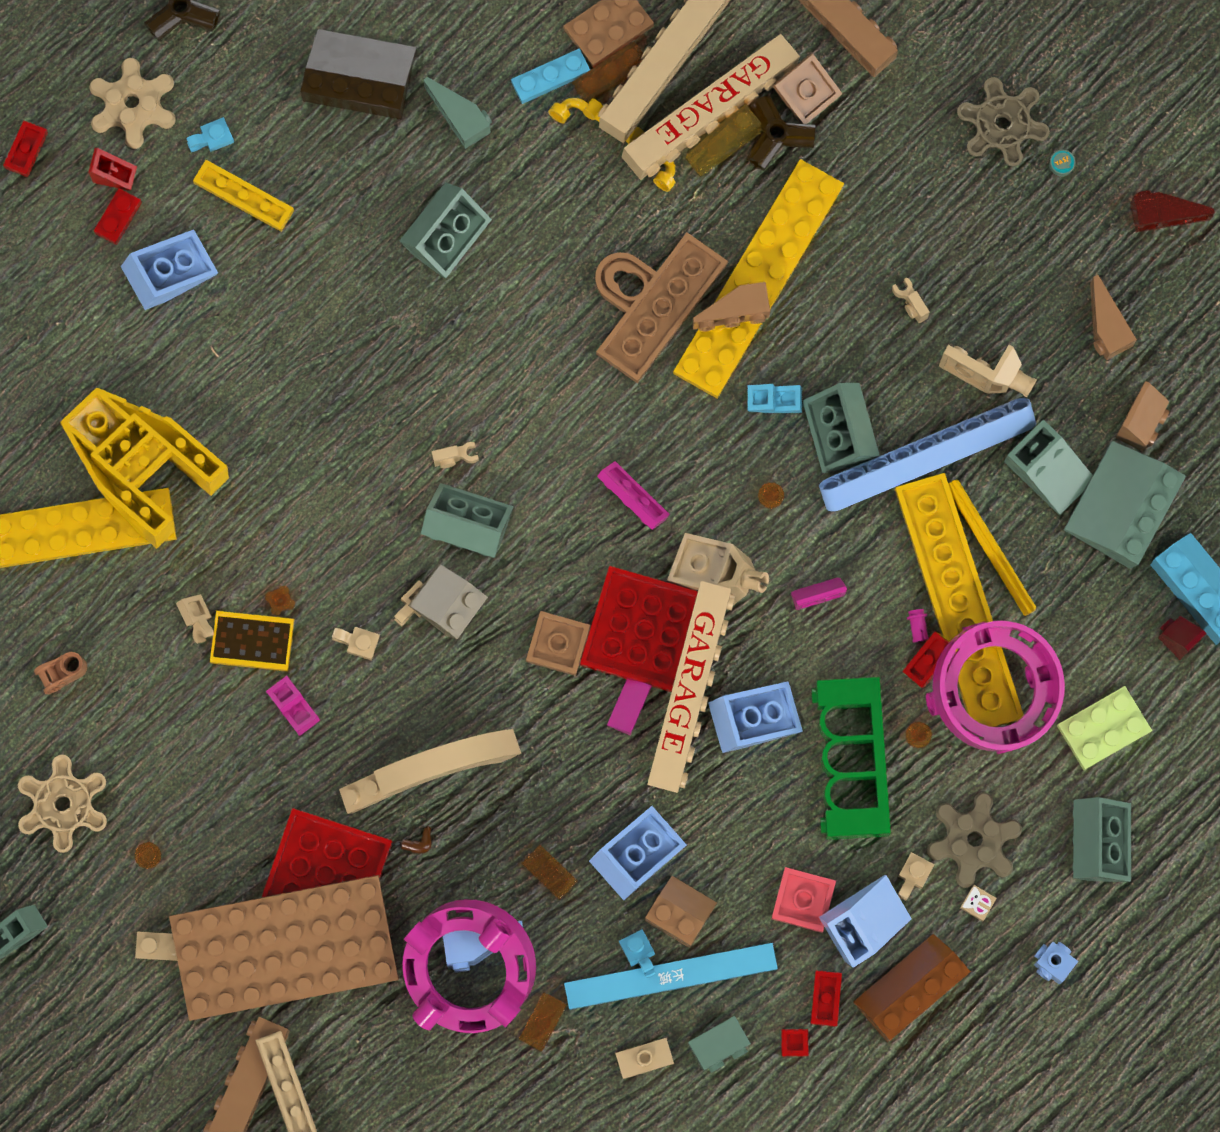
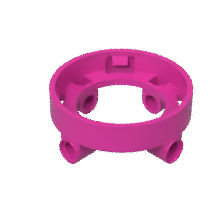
(1042, 674)
(498, 933)

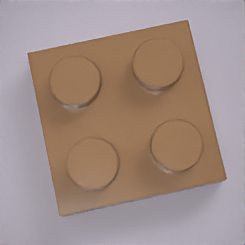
(807, 89)
(558, 643)

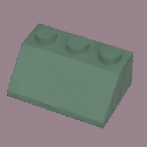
(445, 229)
(841, 427)
(466, 520)
(1102, 840)

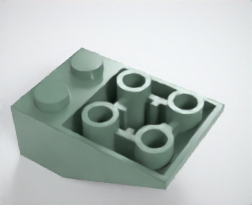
(1049, 467)

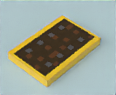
(252, 641)

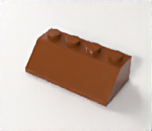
(911, 987)

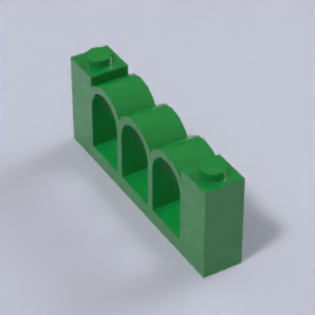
(852, 694)

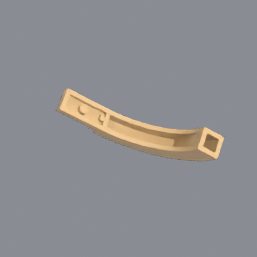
(429, 765)

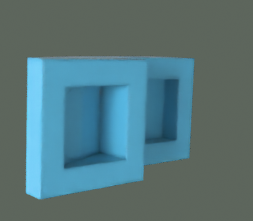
(774, 399)

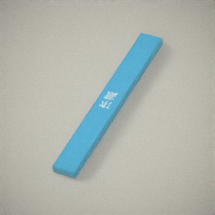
(671, 976)

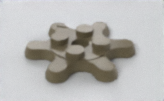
(1014, 109)
(972, 858)

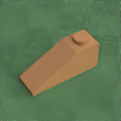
(1109, 327)

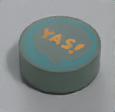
(1062, 163)

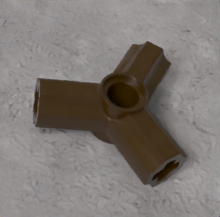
(195, 14)
(767, 146)

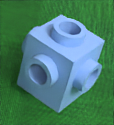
(1064, 960)

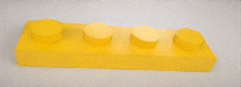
(243, 195)

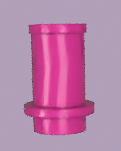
(918, 625)

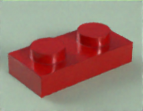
(25, 148)
(117, 216)
(923, 664)
(826, 998)

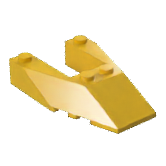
(126, 447)

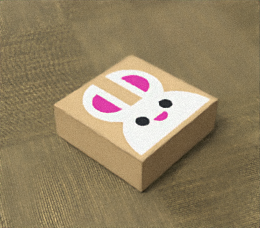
(978, 903)

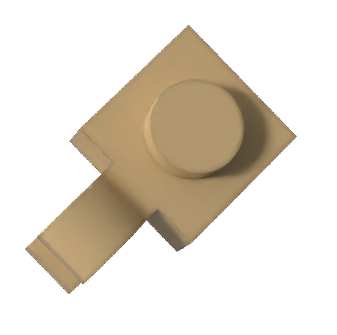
(915, 305)
(448, 456)
(406, 612)
(196, 613)
(361, 642)
(915, 874)

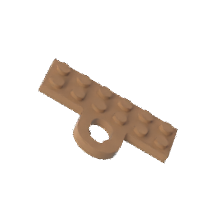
(661, 306)

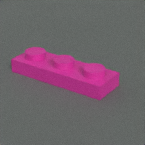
(633, 495)

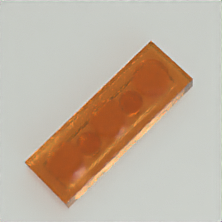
(608, 73)

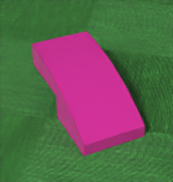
(293, 705)

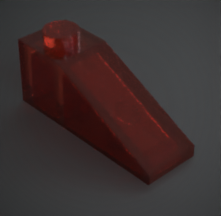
(1162, 210)

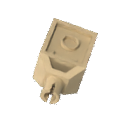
(980, 375)
(717, 564)

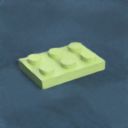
(1104, 728)

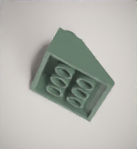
(1124, 504)

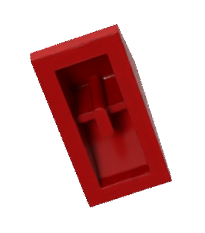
(111, 170)

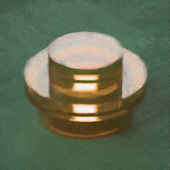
(771, 495)
(918, 735)
(148, 855)

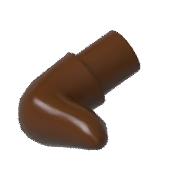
(419, 846)

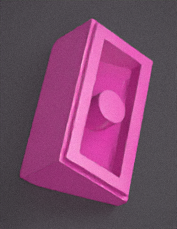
(818, 593)
(629, 706)

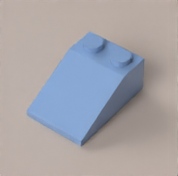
(168, 268)
(755, 716)
(637, 852)
(464, 950)

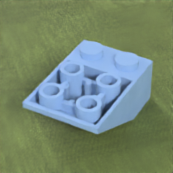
(866, 921)

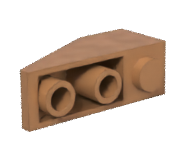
(740, 305)

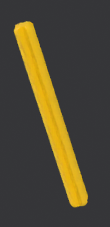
(991, 548)

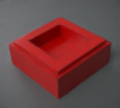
(794, 1042)

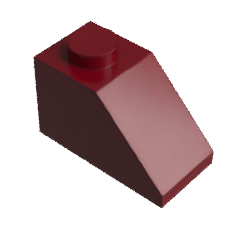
(1180, 636)

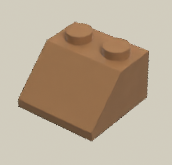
(1143, 418)
(680, 911)

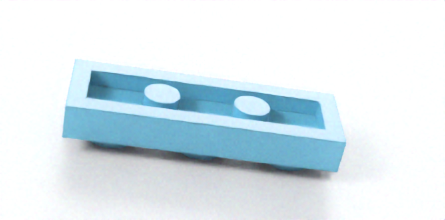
(550, 76)

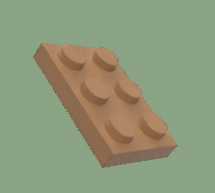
(607, 28)

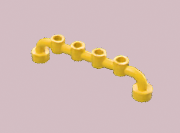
(560, 113)

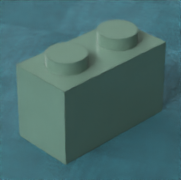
(719, 1044)

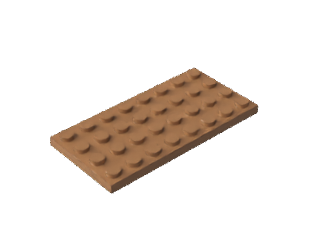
(284, 947)

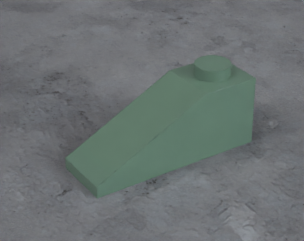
(461, 114)
(20, 928)

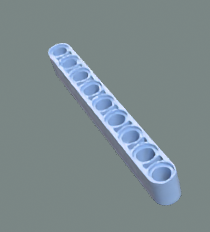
(927, 454)

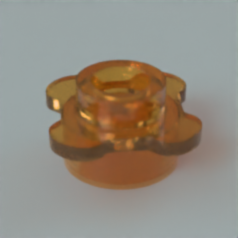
(272, 598)

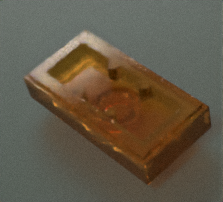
(549, 872)
(542, 1022)

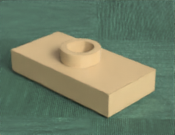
(644, 1058)

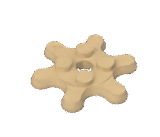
(132, 119)
(47, 793)

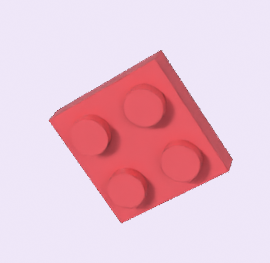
(803, 899)

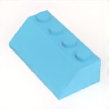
(1194, 581)

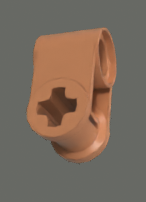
(59, 672)

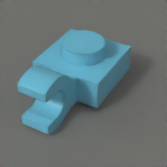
(214, 135)
(639, 951)

